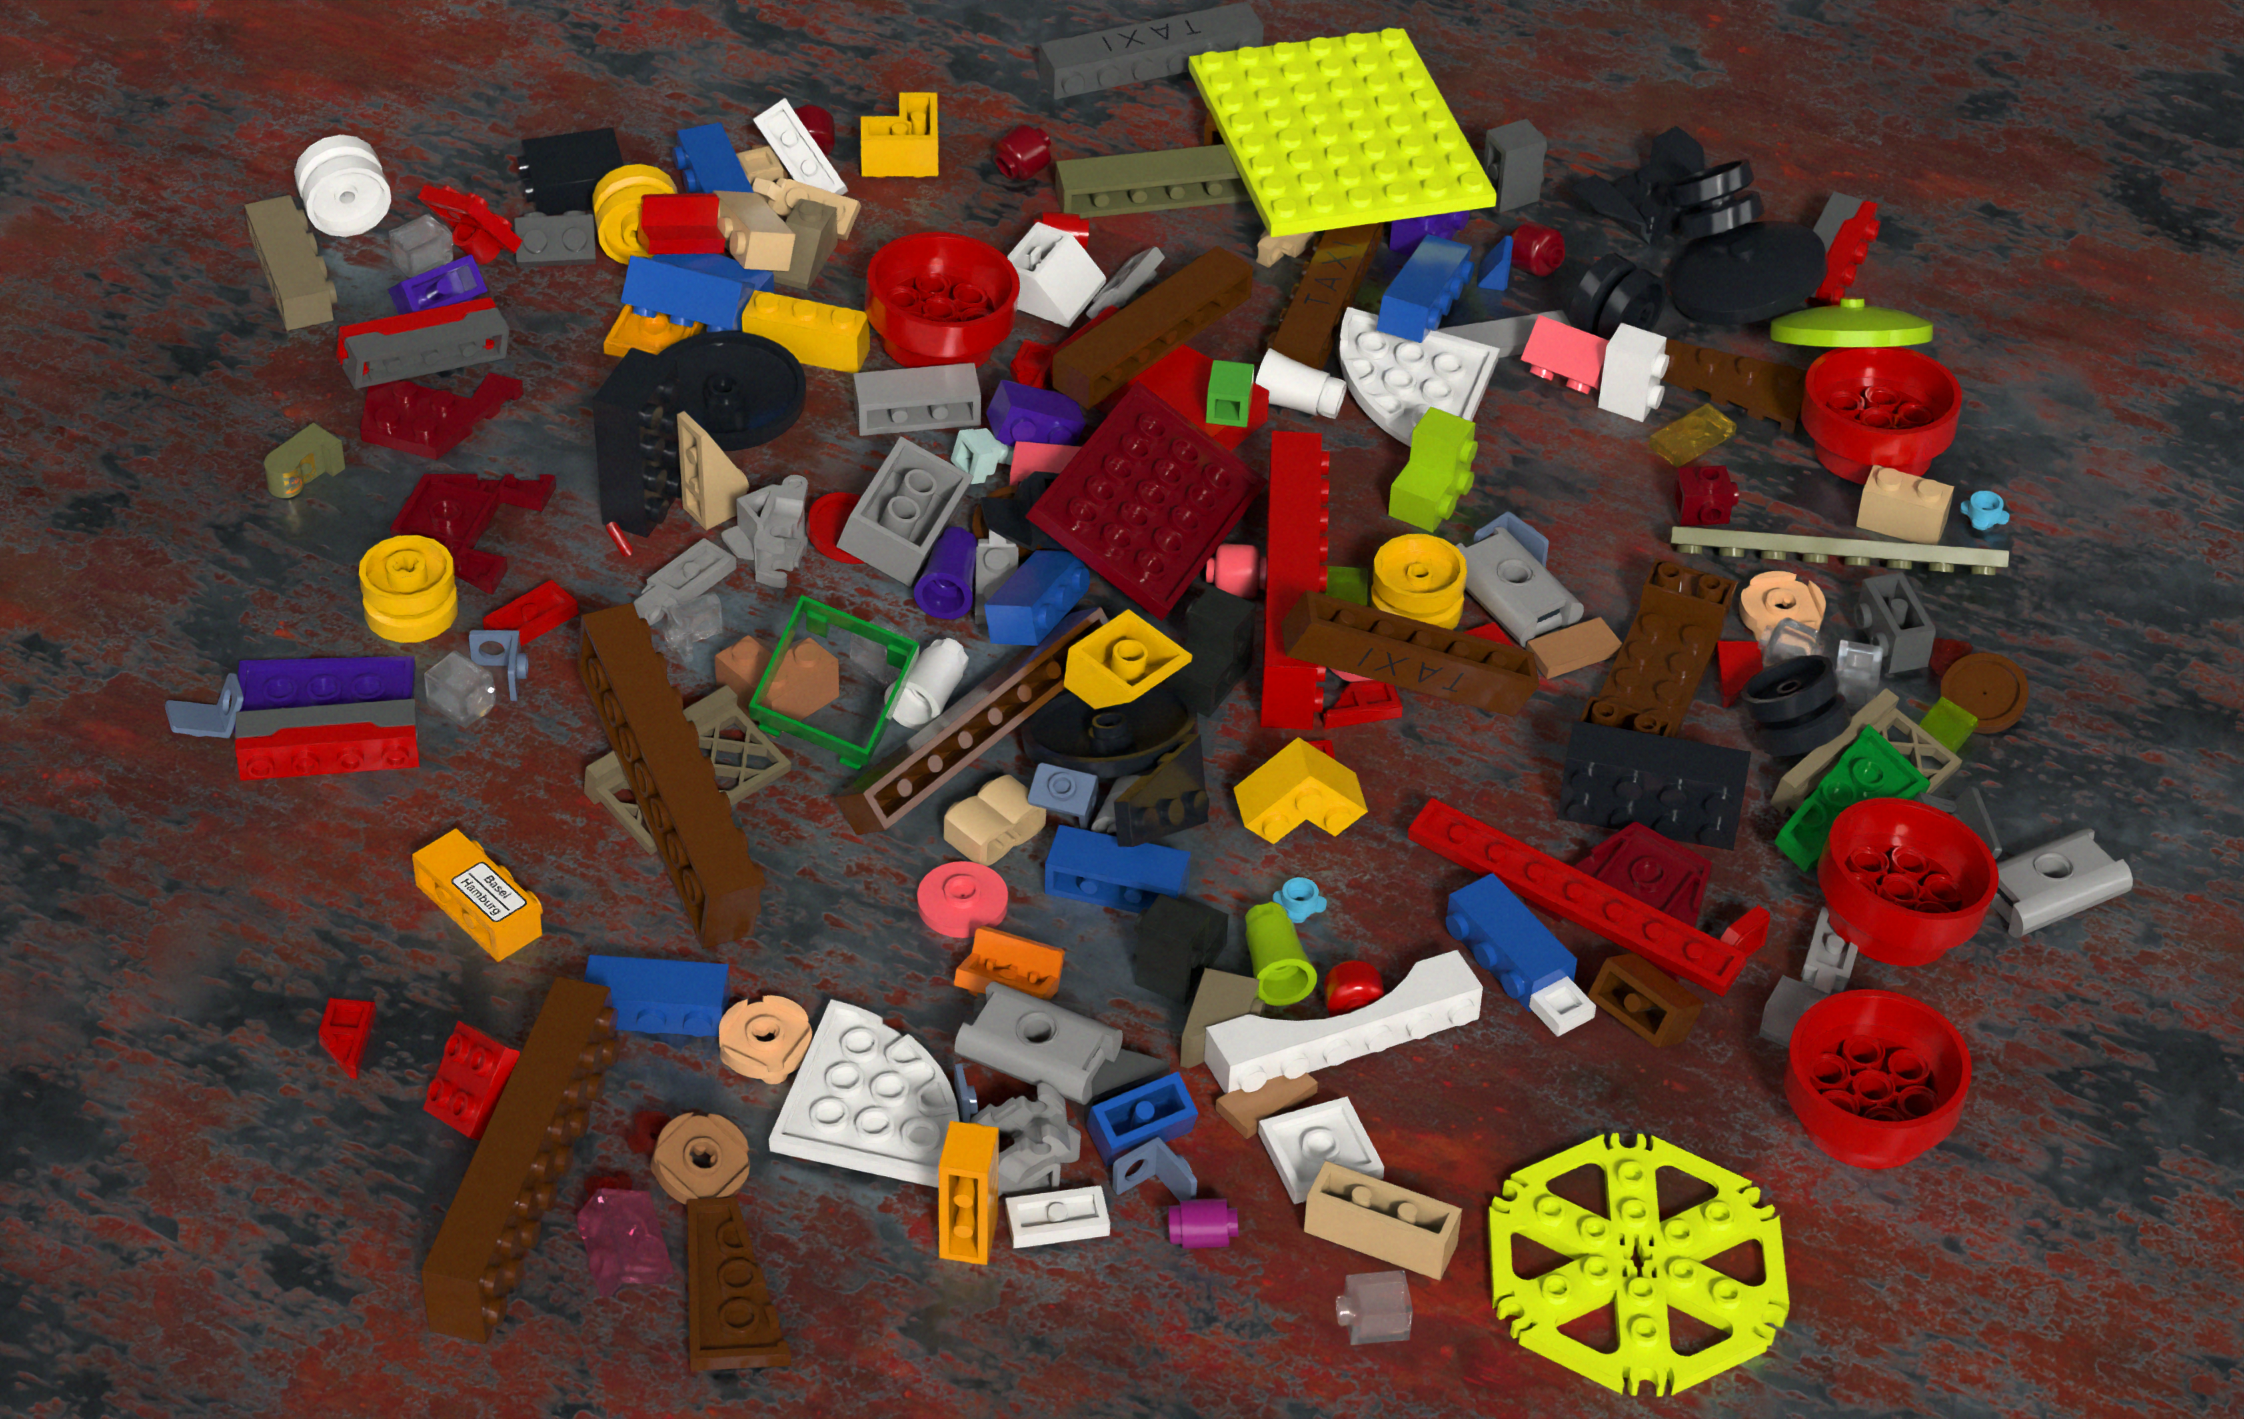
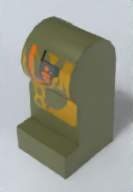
(303, 460)

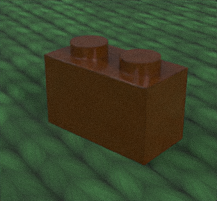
(1645, 999)

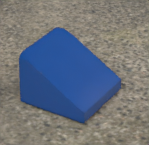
(1496, 266)

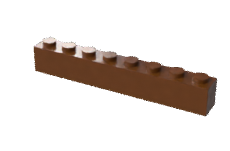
(965, 729)

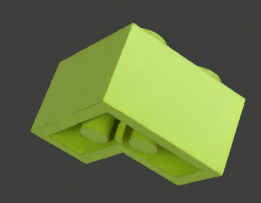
(1436, 470)

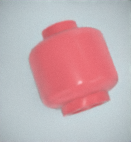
(1237, 570)

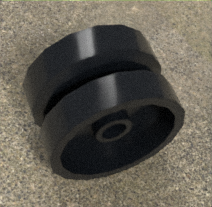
(1716, 199)
(1617, 294)
(1796, 705)

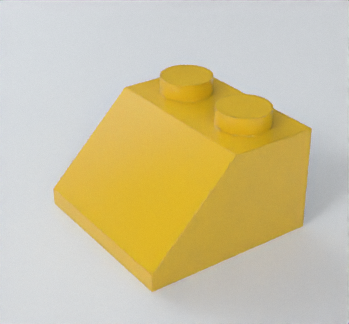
(1121, 661)

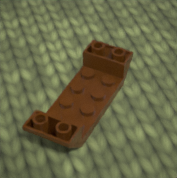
(1664, 651)

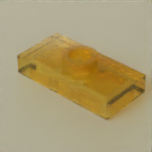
(1692, 435)

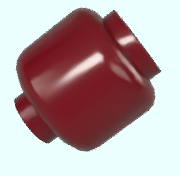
(819, 125)
(1022, 152)
(1537, 248)

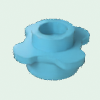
(1985, 510)
(1300, 899)

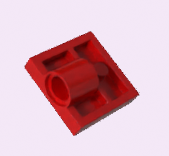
(474, 226)
(470, 1079)

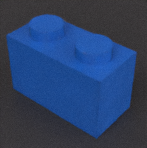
(1140, 1116)

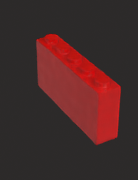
(1183, 383)

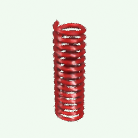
(617, 538)

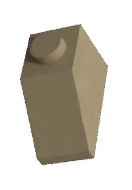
(813, 244)
(1218, 999)

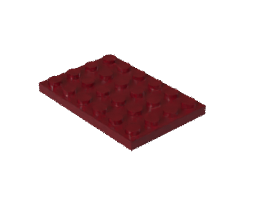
(1147, 500)

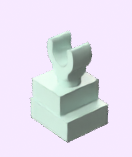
(979, 452)

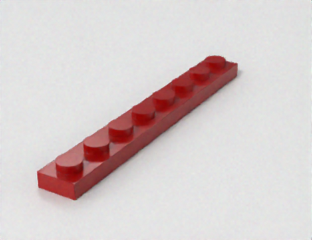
(1578, 897)

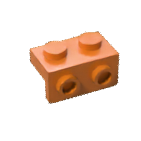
(1011, 962)

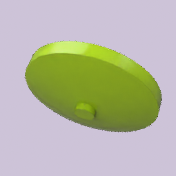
(1851, 326)

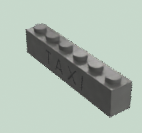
(1144, 49)

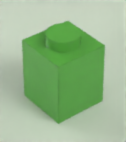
(1230, 393)

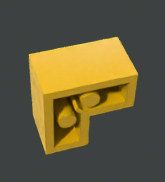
(903, 142)
(1297, 787)

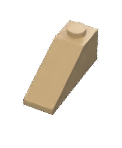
(707, 476)

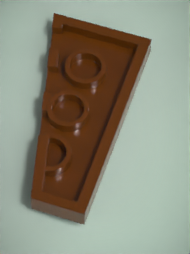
(1752, 383)
(728, 1297)

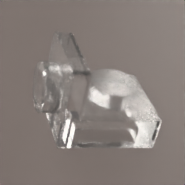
(691, 622)

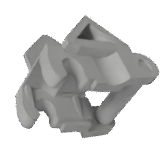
(771, 530)
(1040, 1140)

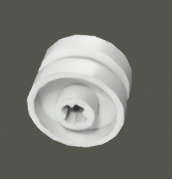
(342, 186)

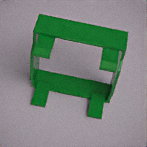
(900, 653)

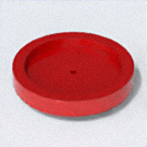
(827, 522)

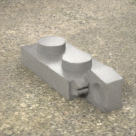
(1122, 287)
(994, 566)
(684, 579)
(1828, 958)

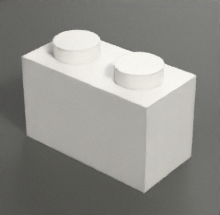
(1633, 372)

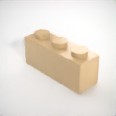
(754, 232)
(1382, 1220)

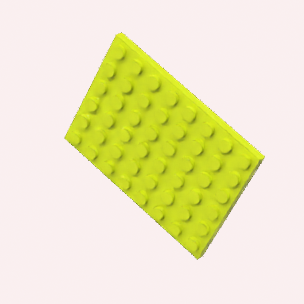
(1340, 132)

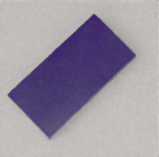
(324, 681)

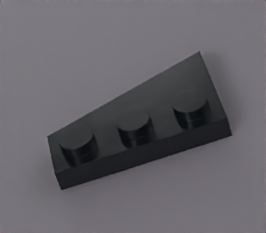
(1167, 799)

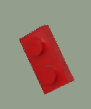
(534, 612)

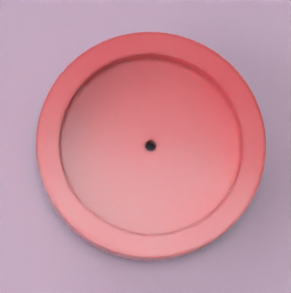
(962, 898)

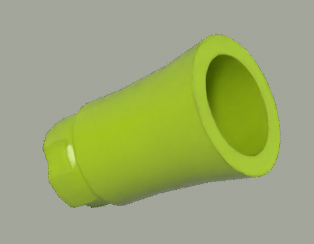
(1278, 956)

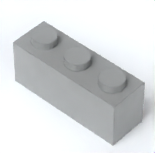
(917, 399)

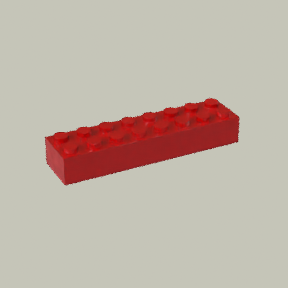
(1292, 567)

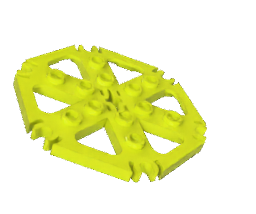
(1607, 1274)

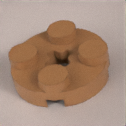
(700, 1134)

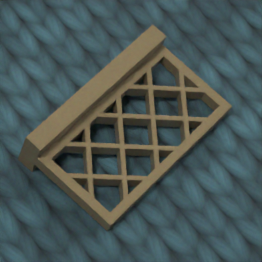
(1881, 715)
(710, 717)

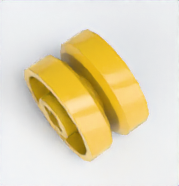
(618, 207)
(1420, 579)
(408, 588)

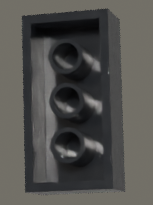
(638, 442)
(1660, 781)

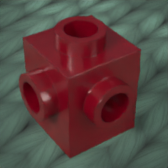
(1704, 495)

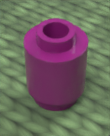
(1202, 1223)

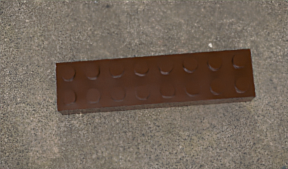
(669, 775)
(520, 1161)

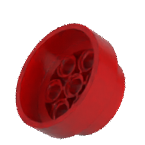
(941, 299)
(1879, 410)
(1905, 880)
(1876, 1077)

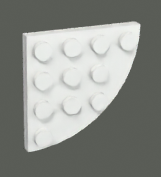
(1403, 378)
(867, 1100)

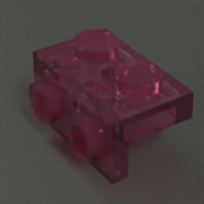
(623, 1240)

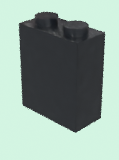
(566, 169)

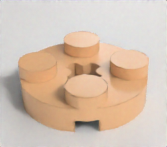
(1779, 587)
(769, 1059)

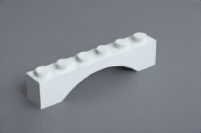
(1430, 999)

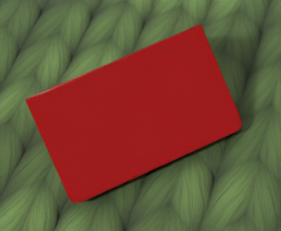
(680, 224)

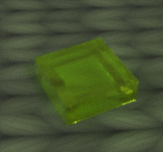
(1348, 584)
(1949, 724)

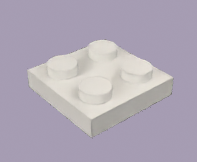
(1316, 1134)

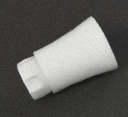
(1300, 386)
(930, 684)

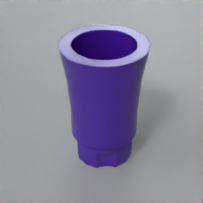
(947, 582)

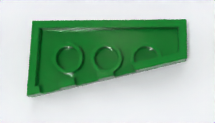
(1864, 772)

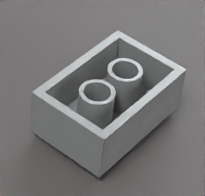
(904, 511)

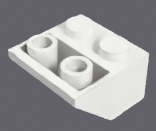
(1054, 275)

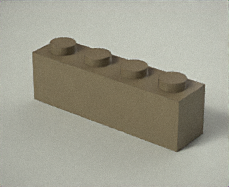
(291, 262)

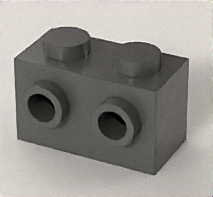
(1515, 163)
(1895, 621)

